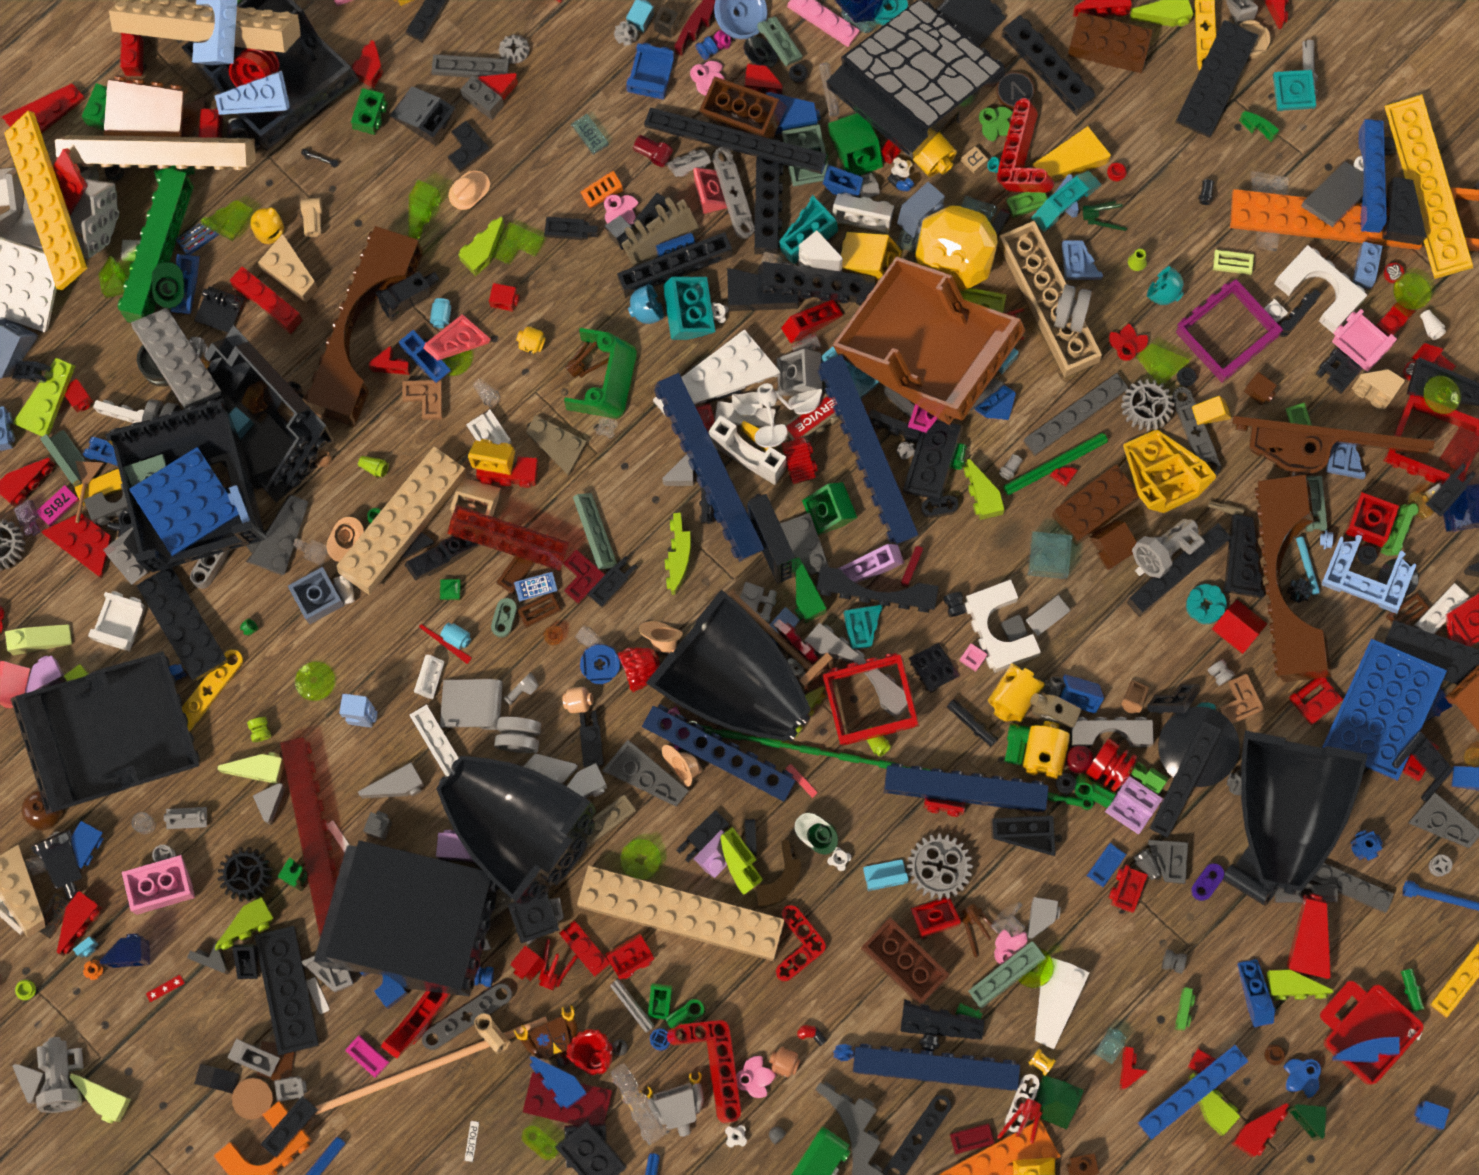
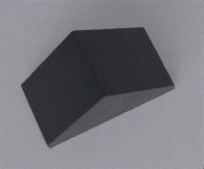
(246, 961)
(216, 1078)

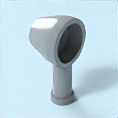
(527, 685)

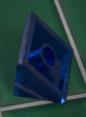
(860, 9)

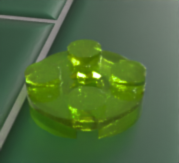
(631, 852)

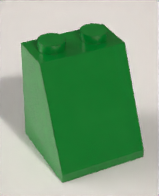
(855, 144)

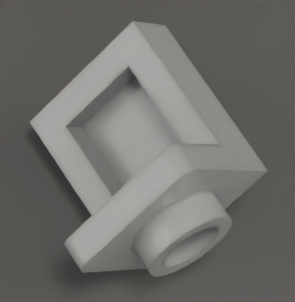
(290, 1088)

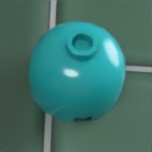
(1167, 287)

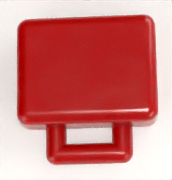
(1372, 1017)

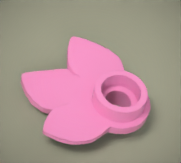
(709, 70)
(624, 208)
(1008, 945)
(758, 1077)

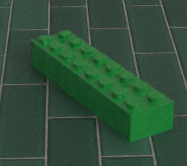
(157, 242)

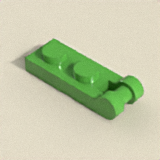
(1399, 529)

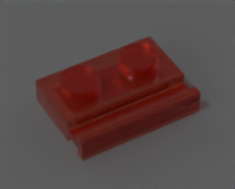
(1461, 449)

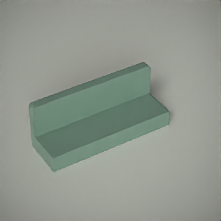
(65, 455)

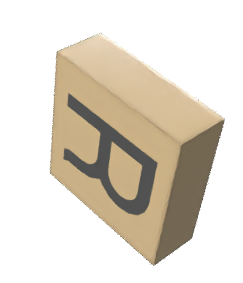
(974, 159)

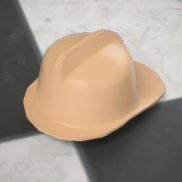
(469, 189)
(343, 537)
(662, 636)
(682, 764)

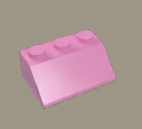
(158, 885)

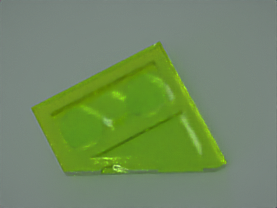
(228, 220)
(1161, 362)

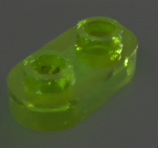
(539, 1144)

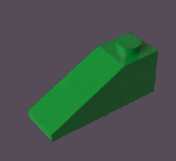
(808, 601)

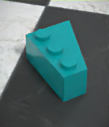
(811, 219)

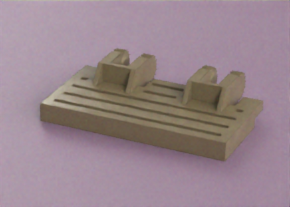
(674, 224)

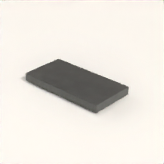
(1336, 194)

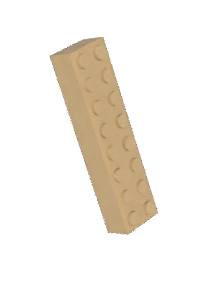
(1041, 287)
(401, 520)

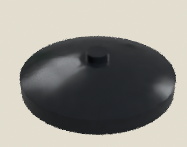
(1179, 733)

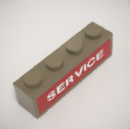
(812, 423)

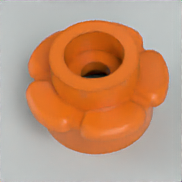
(98, 969)

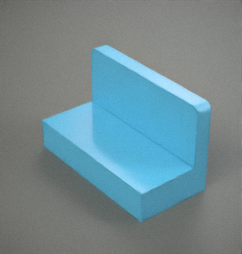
(885, 875)

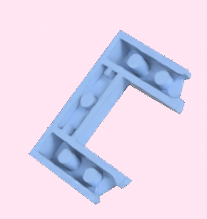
(1341, 579)

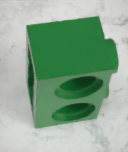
(364, 111)

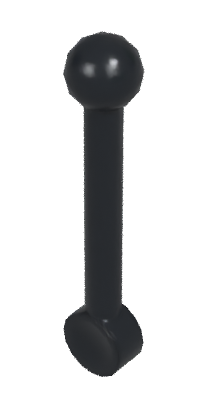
(334, 163)

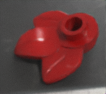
(1128, 340)

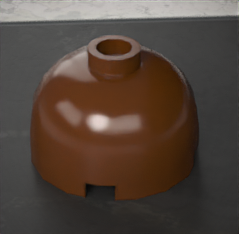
(35, 814)

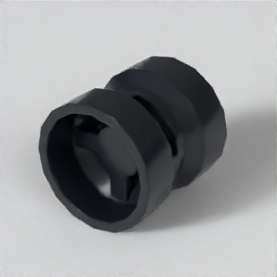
(955, 604)

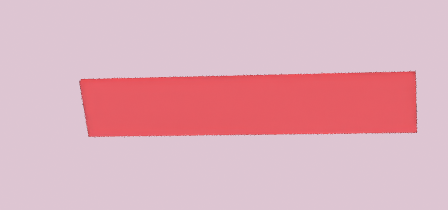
(801, 780)

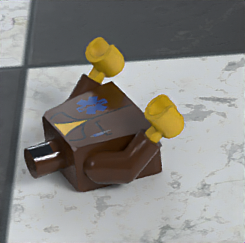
(551, 1038)

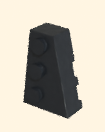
(1403, 213)
(1027, 832)

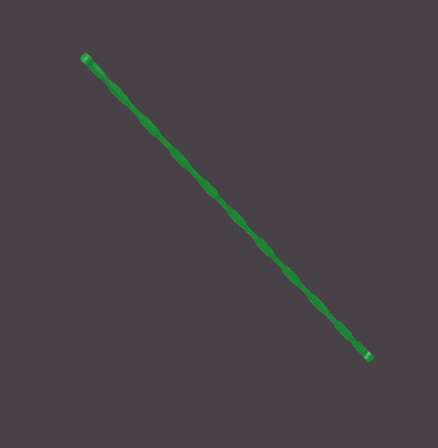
(852, 758)

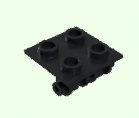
(218, 309)
(933, 667)

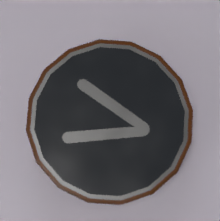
(1013, 88)

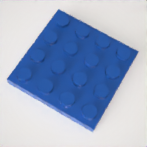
(184, 501)

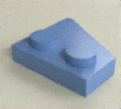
(1078, 262)
(1345, 461)
(237, 498)

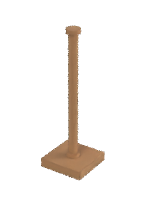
(814, 672)

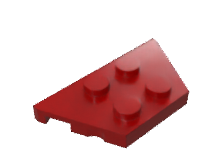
(69, 180)
(81, 541)
(1464, 622)

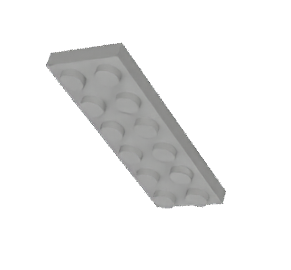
(176, 358)

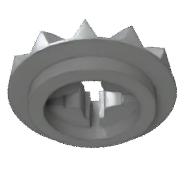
(521, 52)

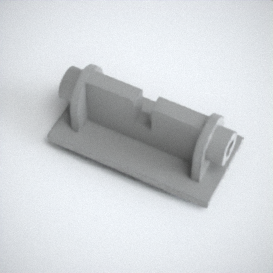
(186, 818)

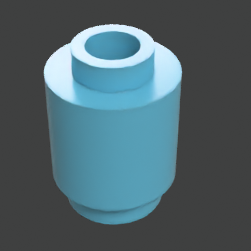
(440, 313)
(456, 636)

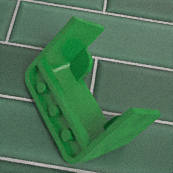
(613, 398)
(823, 1154)

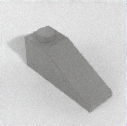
(397, 784)

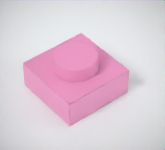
(973, 657)

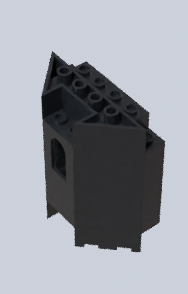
(275, 450)

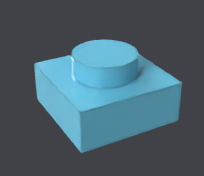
(86, 947)

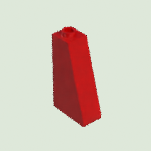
(1311, 940)

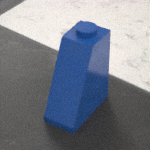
(797, 114)

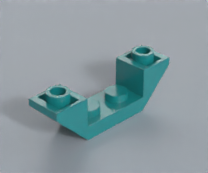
(1064, 198)

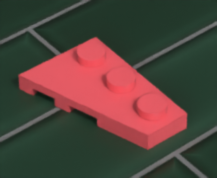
(456, 338)

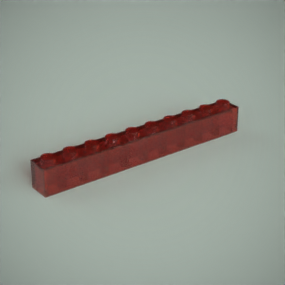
(310, 825)

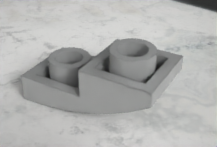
(1048, 615)

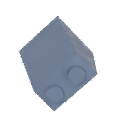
(14, 345)

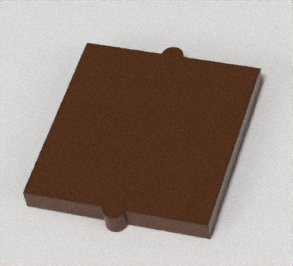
(284, 1066)

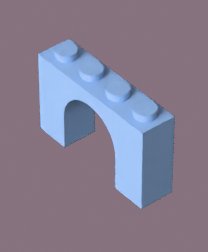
(220, 46)

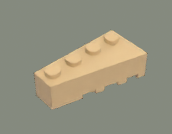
(18, 892)

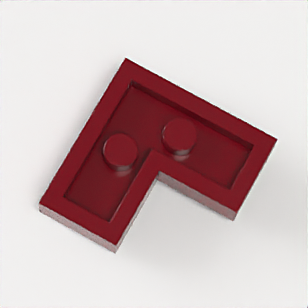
(586, 576)
(787, 631)

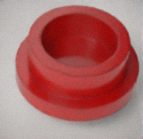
(1116, 172)

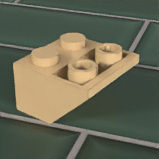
(1378, 387)
(476, 497)

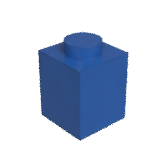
(1431, 1115)

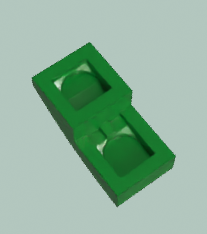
(1254, 122)

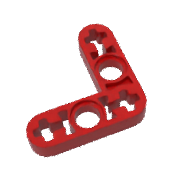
(805, 949)

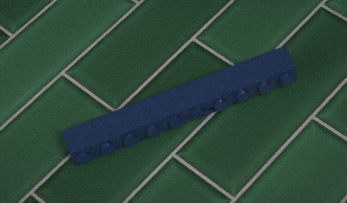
(867, 450)
(709, 467)

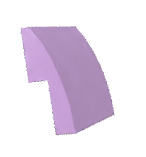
(1134, 805)

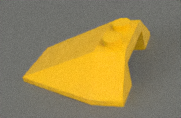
(1166, 471)

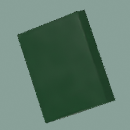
(1311, 1119)

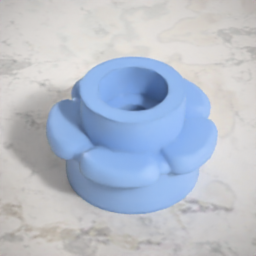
(1326, 539)

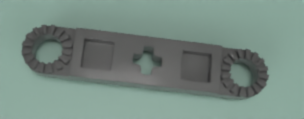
(1201, 445)
(453, 1024)

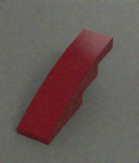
(701, 16)

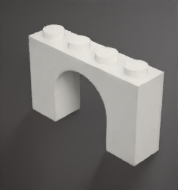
(1311, 264)
(726, 439)
(999, 653)

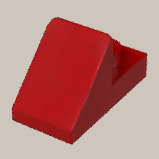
(1394, 319)
(1433, 355)
(384, 364)
(1129, 1075)

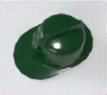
(167, 284)
(816, 833)

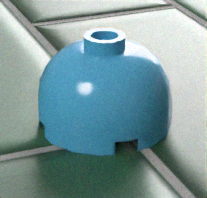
(645, 306)

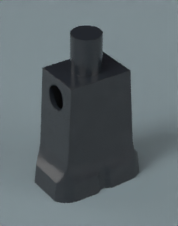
(406, 294)
(59, 861)

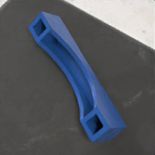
(1374, 191)
(1192, 1092)

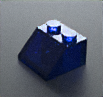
(1464, 511)
(128, 952)

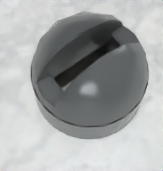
(624, 1048)
(776, 1134)

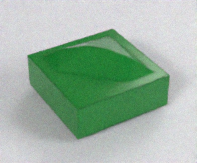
(450, 589)

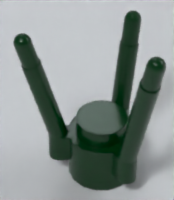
(1091, 212)

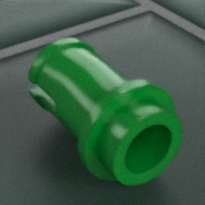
(958, 462)
(965, 1010)

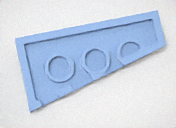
(256, 96)

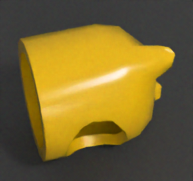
(265, 223)

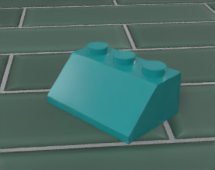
(688, 307)

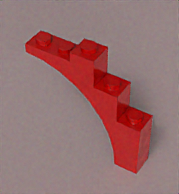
(415, 1023)

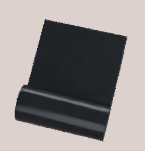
(974, 17)
(1245, 879)

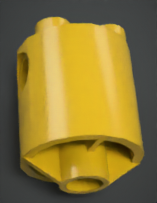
(936, 156)
(1013, 693)
(1048, 743)

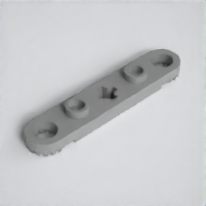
(736, 205)

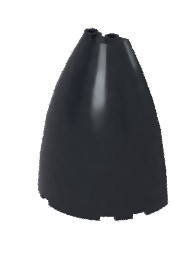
(733, 675)
(1295, 802)
(516, 824)

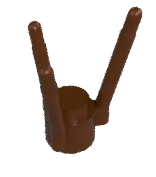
(575, 366)
(974, 915)

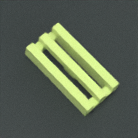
(1233, 269)

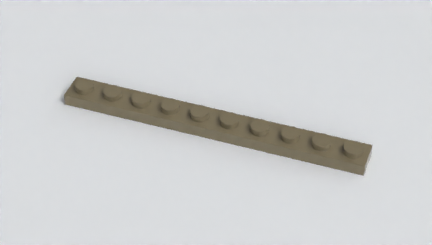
(605, 822)

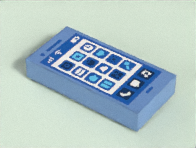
(535, 586)

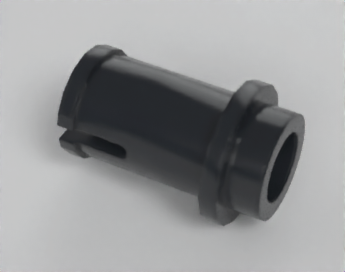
(1206, 192)

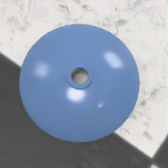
(748, 16)

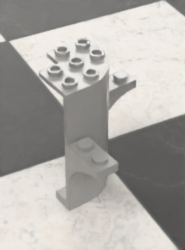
(93, 215)

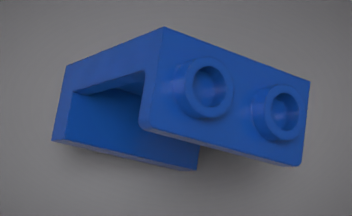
(651, 71)

